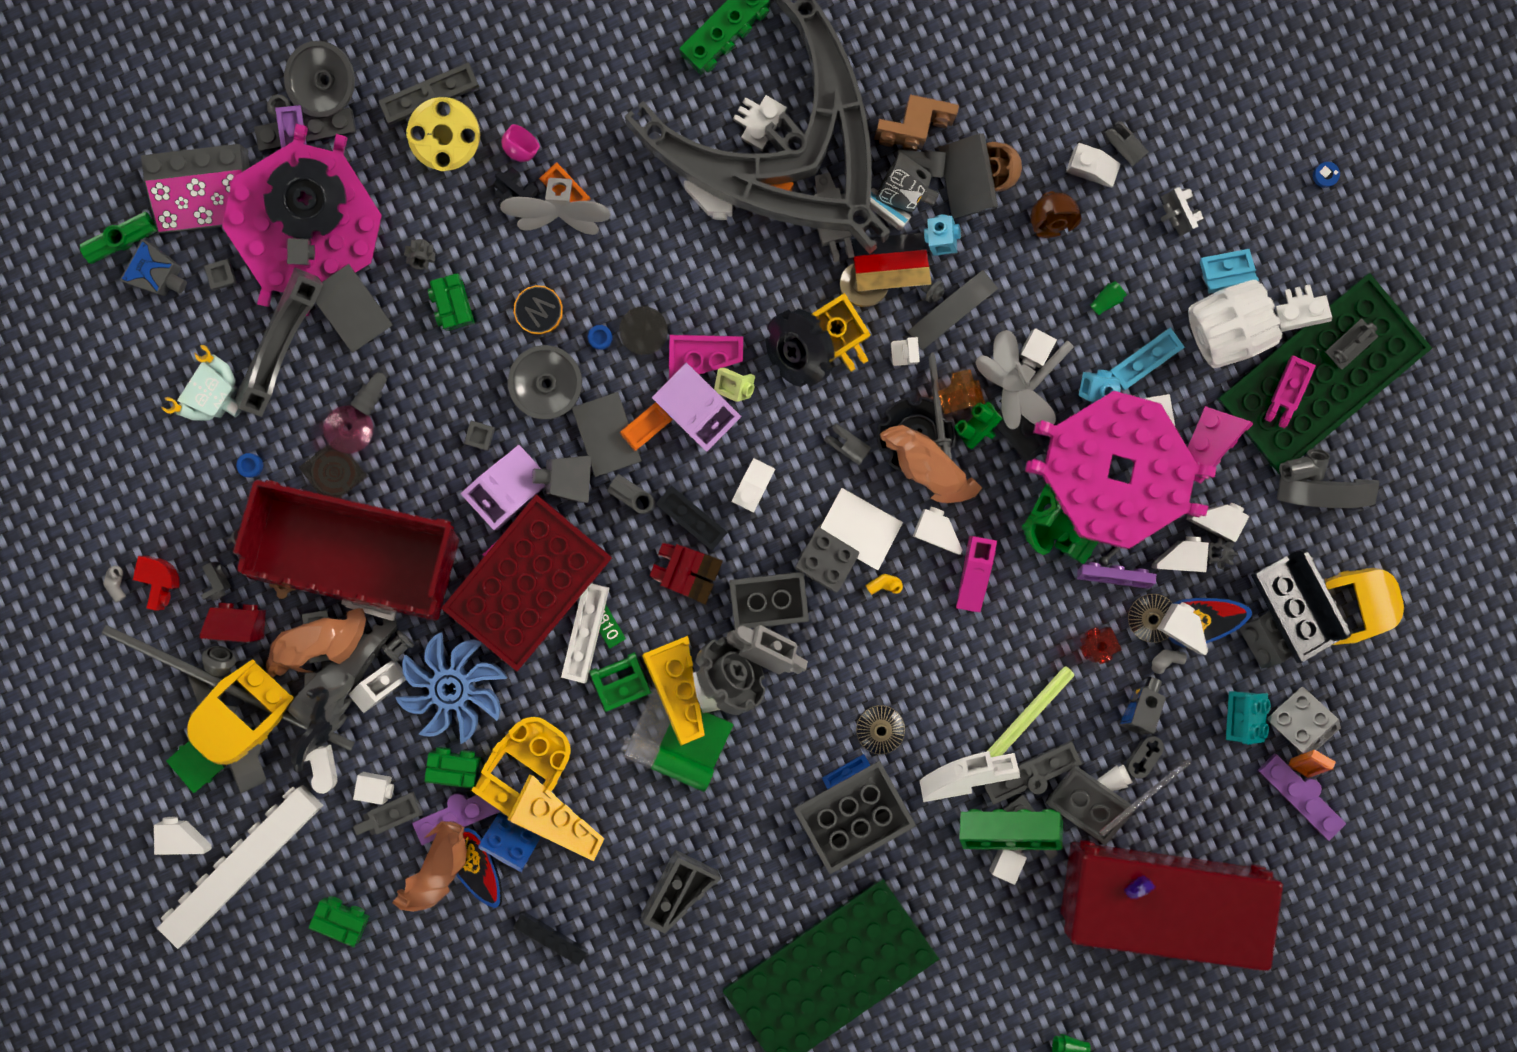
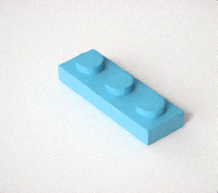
(1147, 358)

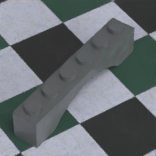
(290, 312)

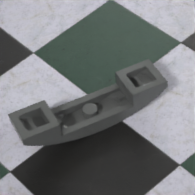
(953, 309)
(1328, 493)

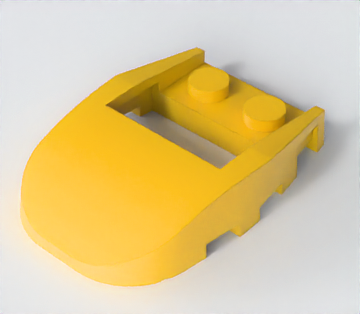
(1377, 598)
(223, 735)
(537, 747)

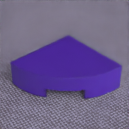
(1139, 887)

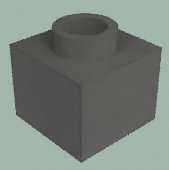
(300, 251)

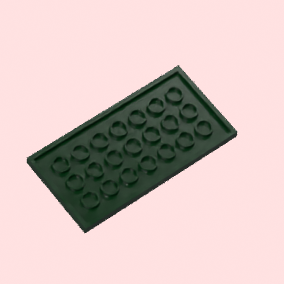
(1331, 392)
(831, 972)

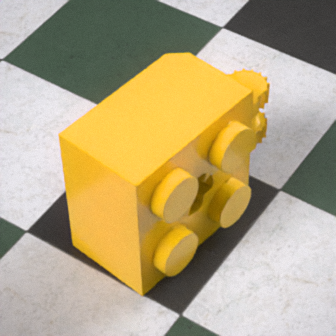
(852, 331)

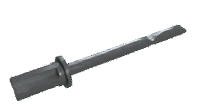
(942, 442)

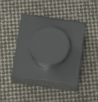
(220, 274)
(479, 435)

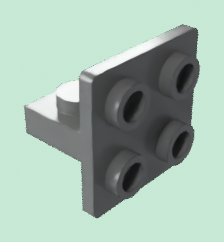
(827, 560)

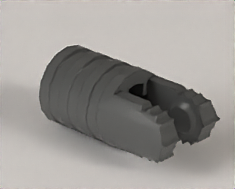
(1126, 143)
(369, 394)
(853, 448)

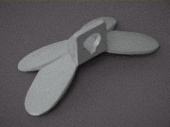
(538, 212)
(1008, 373)

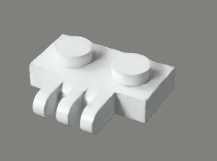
(757, 119)
(1303, 310)

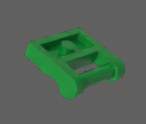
(624, 689)

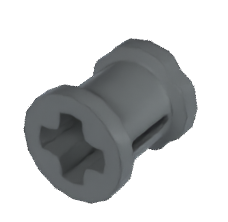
(389, 648)

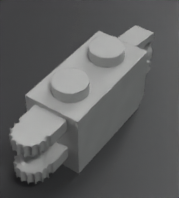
(826, 188)
(767, 649)

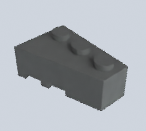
(677, 890)

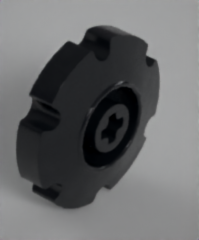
(288, 188)
(800, 347)
(917, 417)

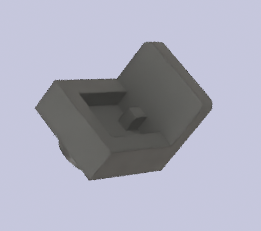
(217, 577)

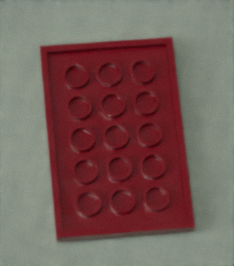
(526, 583)

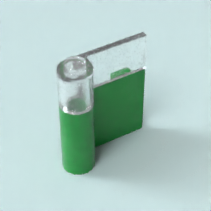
(658, 748)

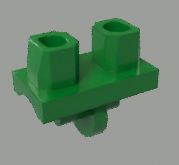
(980, 425)

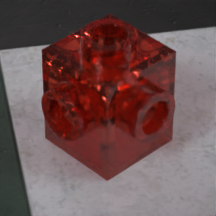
(1108, 645)

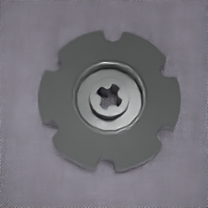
(729, 677)

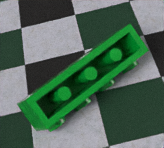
(721, 32)
(1011, 830)

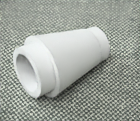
(1116, 778)

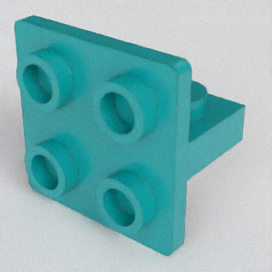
(1247, 717)

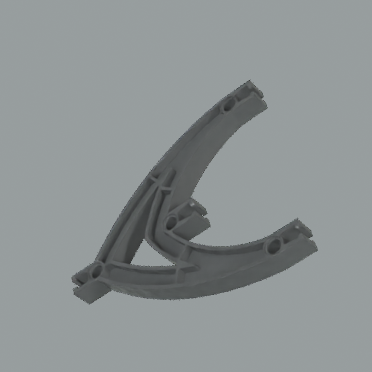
(748, 178)

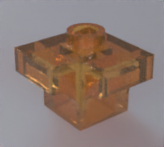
(961, 393)

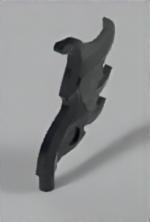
(326, 718)

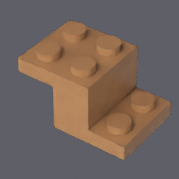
(916, 122)

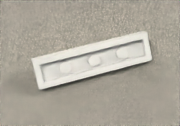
(585, 633)

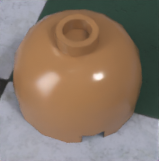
(1004, 164)

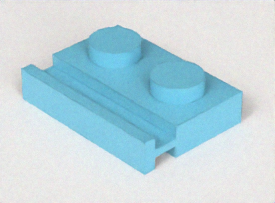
(1228, 269)

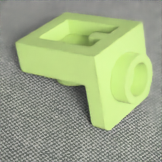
(734, 385)

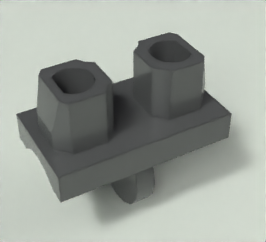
(1179, 212)

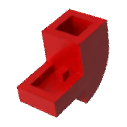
(161, 576)

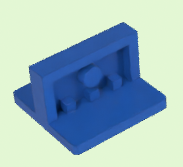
(509, 842)

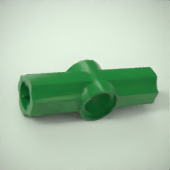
(105, 244)

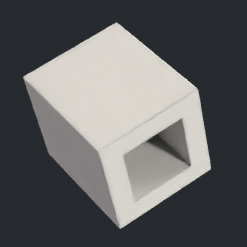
(1037, 349)
(373, 788)
(1008, 864)

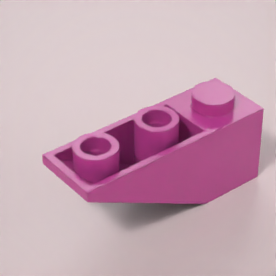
(976, 573)

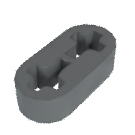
(1149, 761)

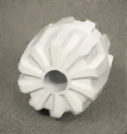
(1234, 324)

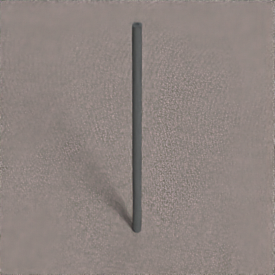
(211, 680)

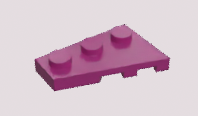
(704, 352)
(1215, 436)

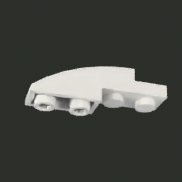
(971, 771)

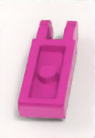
(1290, 389)

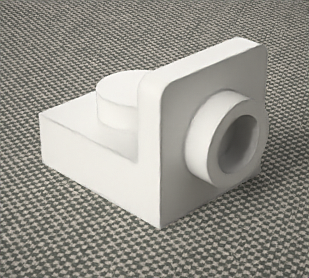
(905, 352)

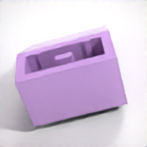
(696, 407)
(504, 488)

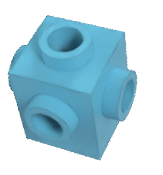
(942, 235)
(1098, 384)

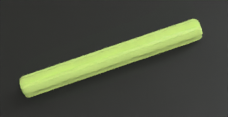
(1031, 712)

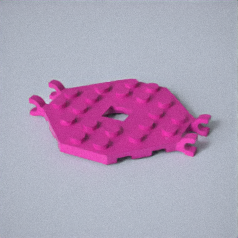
(264, 243)
(1081, 461)

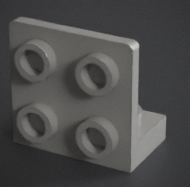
(1304, 721)

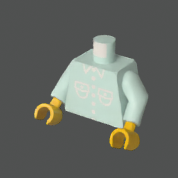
(208, 391)

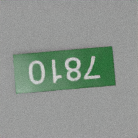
(610, 630)

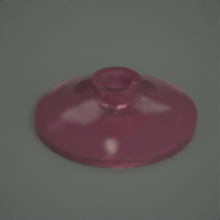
(351, 440)

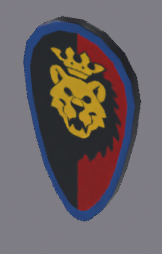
(1217, 616)
(480, 871)

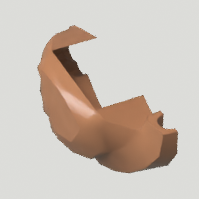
(929, 465)
(320, 637)
(439, 869)

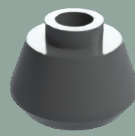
(218, 660)

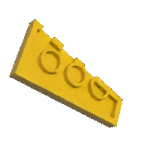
(673, 678)
(547, 816)

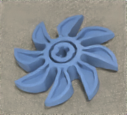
(438, 687)

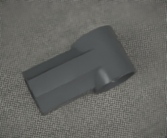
(930, 160)
(1310, 467)
(630, 494)

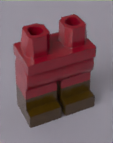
(680, 568)

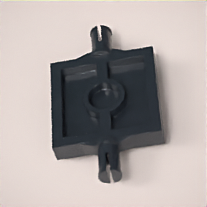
(1024, 439)

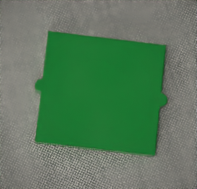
(193, 767)

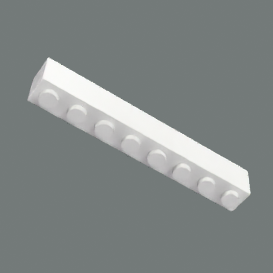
(240, 866)

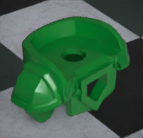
(1049, 525)

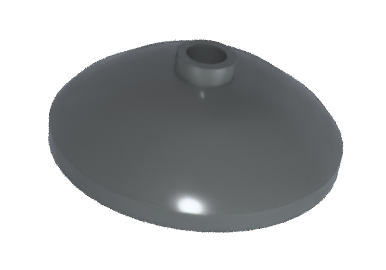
(306, 78)
(530, 372)

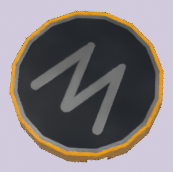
(538, 310)

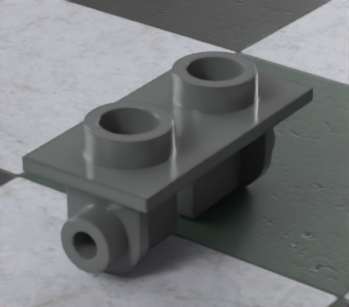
(1352, 343)

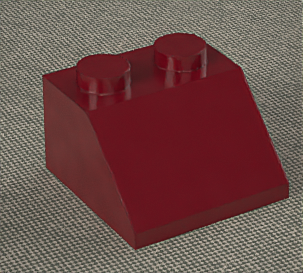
(233, 623)

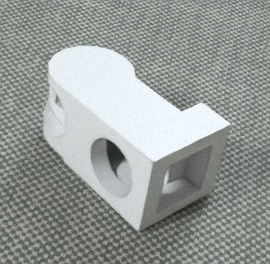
(323, 769)

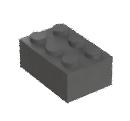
(769, 600)

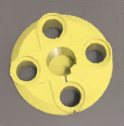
(443, 133)

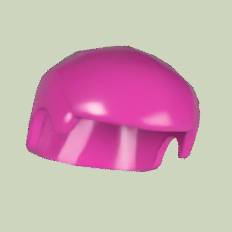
(519, 143)

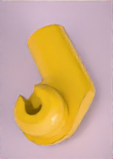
(885, 582)

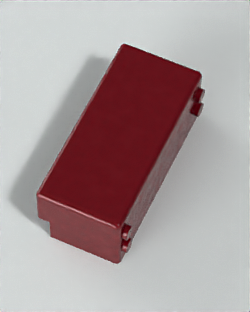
(346, 550)
(1192, 914)

